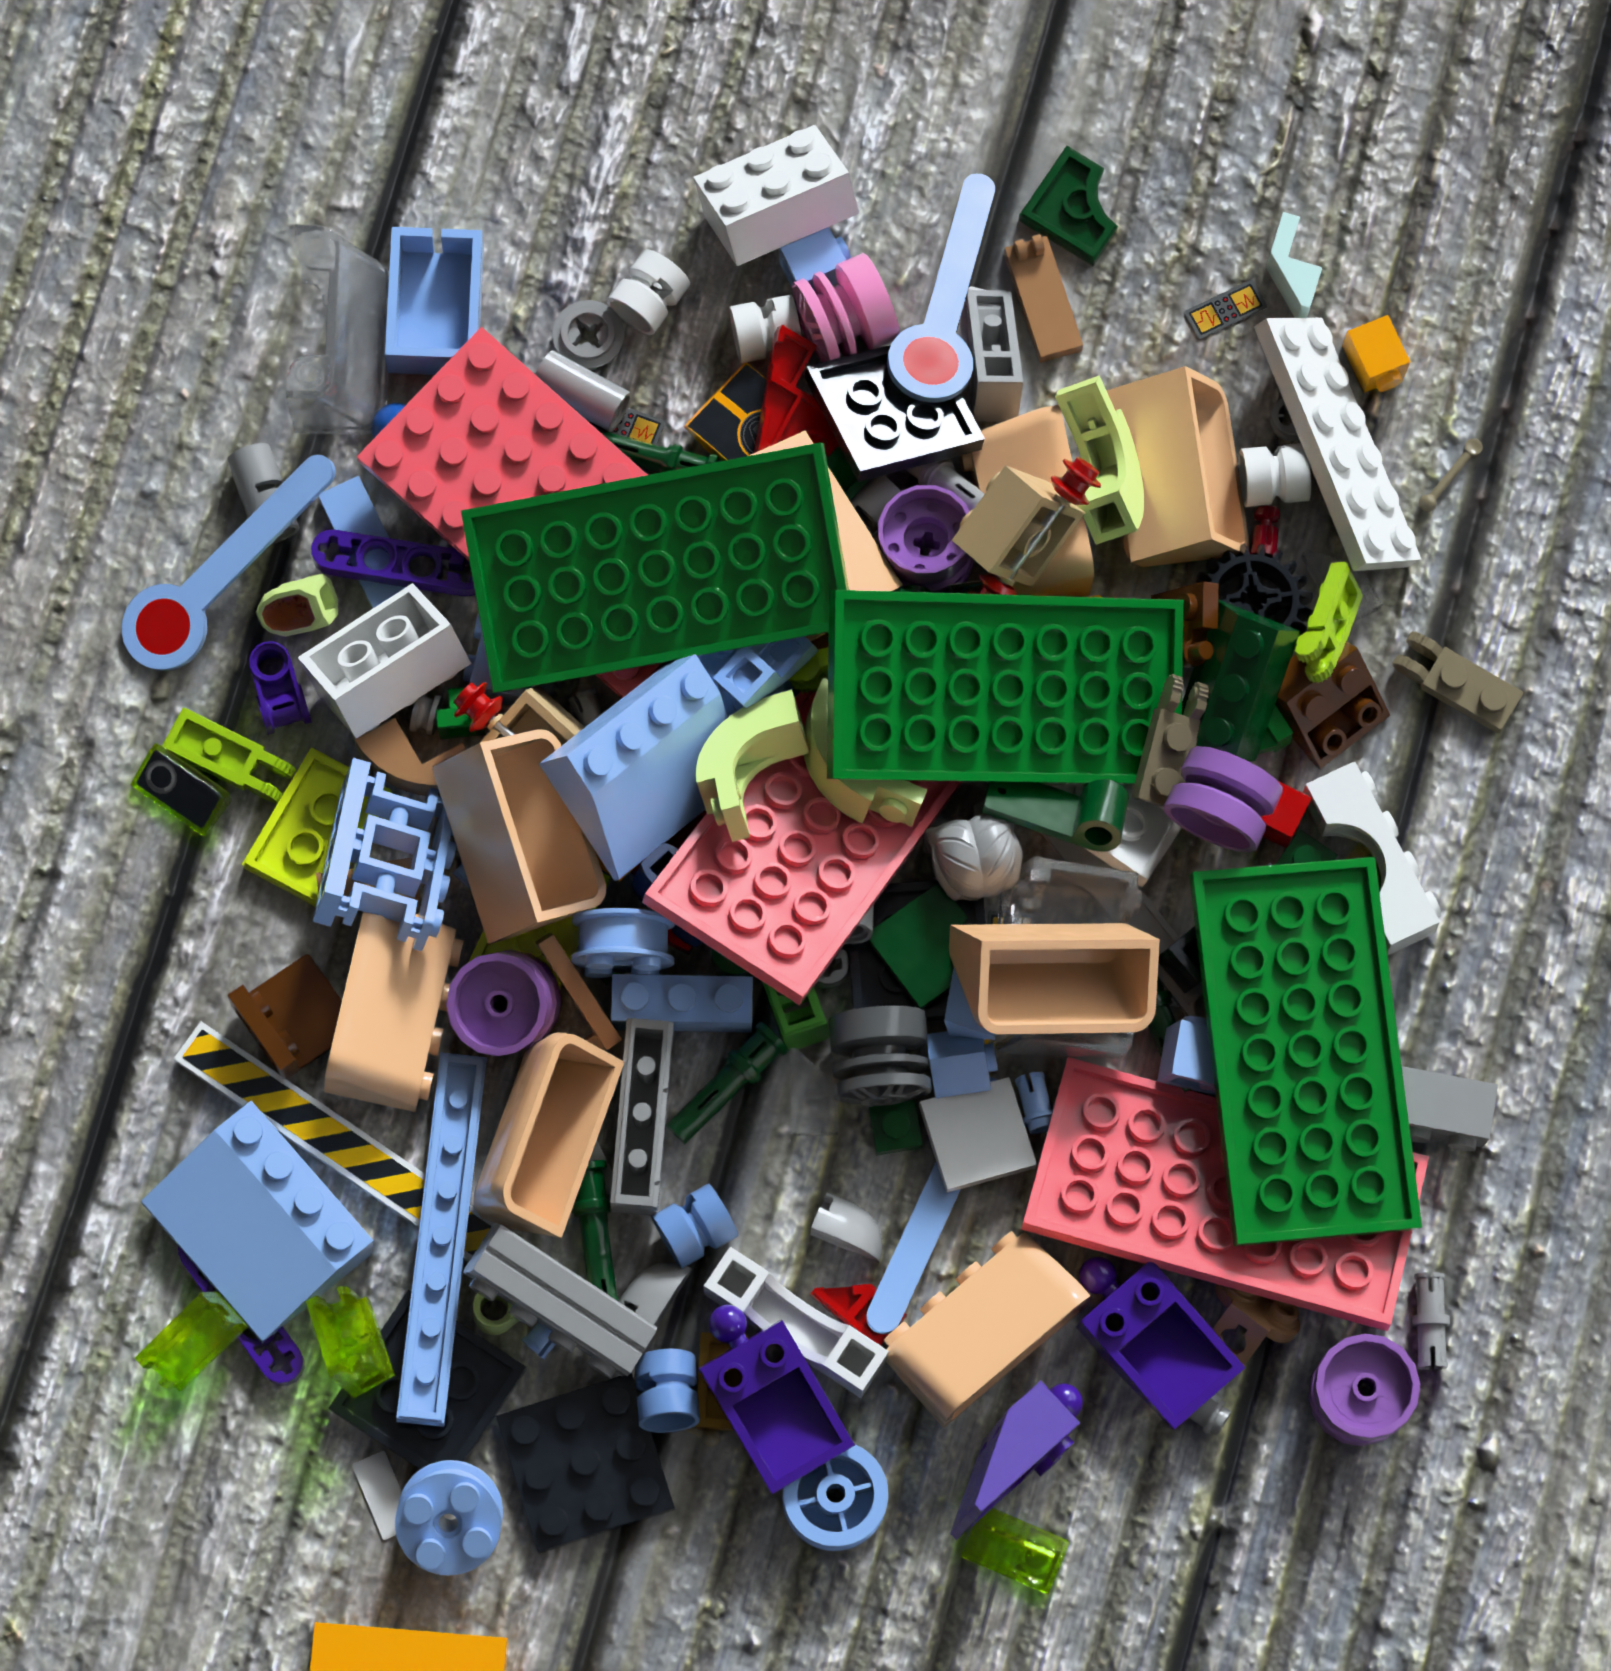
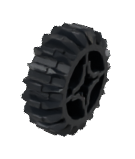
(1267, 599)

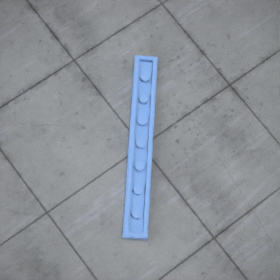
(441, 1240)

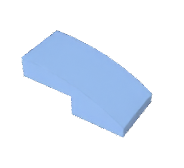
(764, 668)

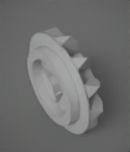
(591, 316)

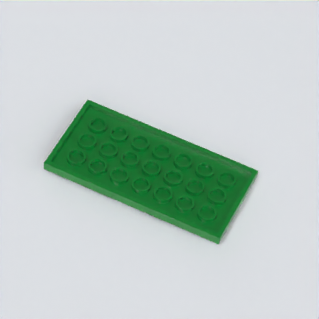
(656, 567)
(995, 685)
(1304, 1051)

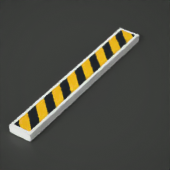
(315, 1127)

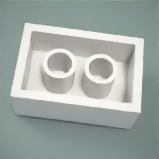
(776, 195)
(384, 660)

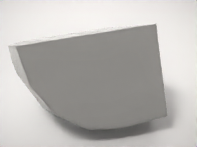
(848, 1227)
(655, 1290)

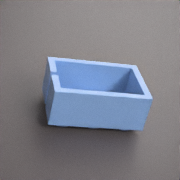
(432, 297)

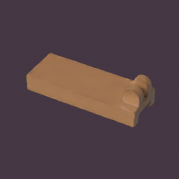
(1043, 298)
(604, 1033)

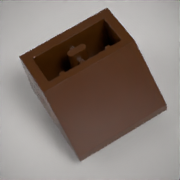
(1333, 712)

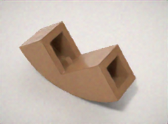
(393, 755)

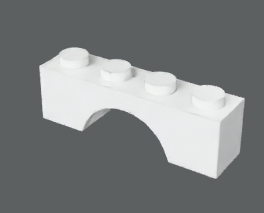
(1347, 808)
(824, 1342)

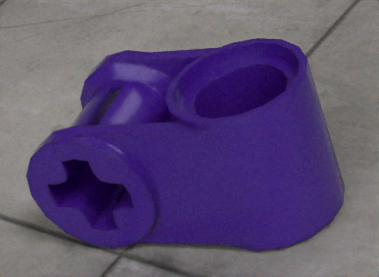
(279, 695)

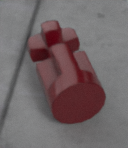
(1265, 533)

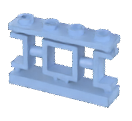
(354, 845)

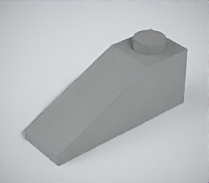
(997, 369)

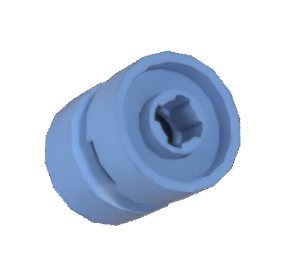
(695, 1226)
(667, 1394)

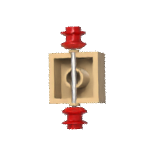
(1023, 523)
(530, 712)

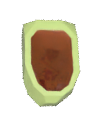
(299, 606)

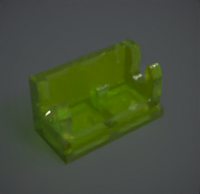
(192, 1340)
(350, 1341)

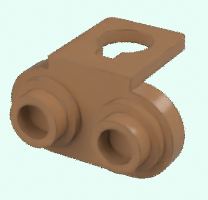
(1259, 1316)

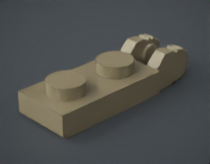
(1460, 683)
(1169, 741)

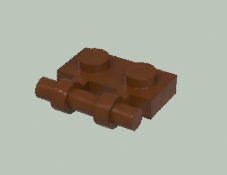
(1199, 617)

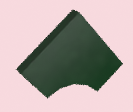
(1069, 207)
(917, 945)

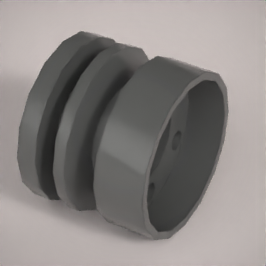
(880, 1066)

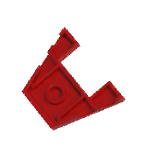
(784, 406)

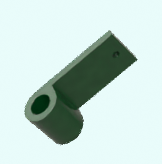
(1087, 820)

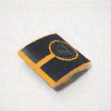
(731, 417)

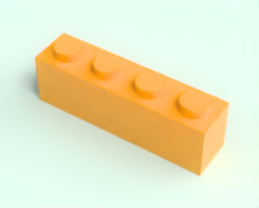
(389, 1649)

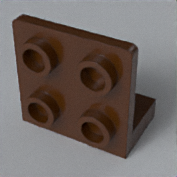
(290, 1015)

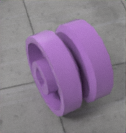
(1223, 799)
(477, 999)
(1356, 1417)

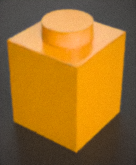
(1376, 355)

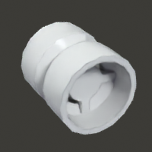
(652, 287)
(755, 326)
(1276, 474)

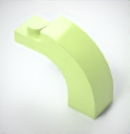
(1109, 447)
(741, 749)
(893, 799)

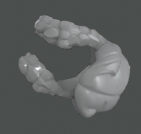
(973, 855)

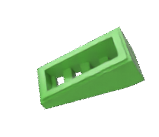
(800, 1026)

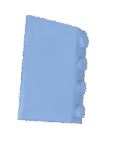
(635, 765)
(258, 1222)

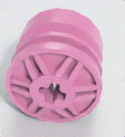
(854, 308)

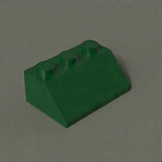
(1241, 680)

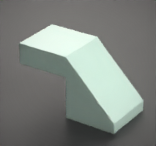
(1292, 277)

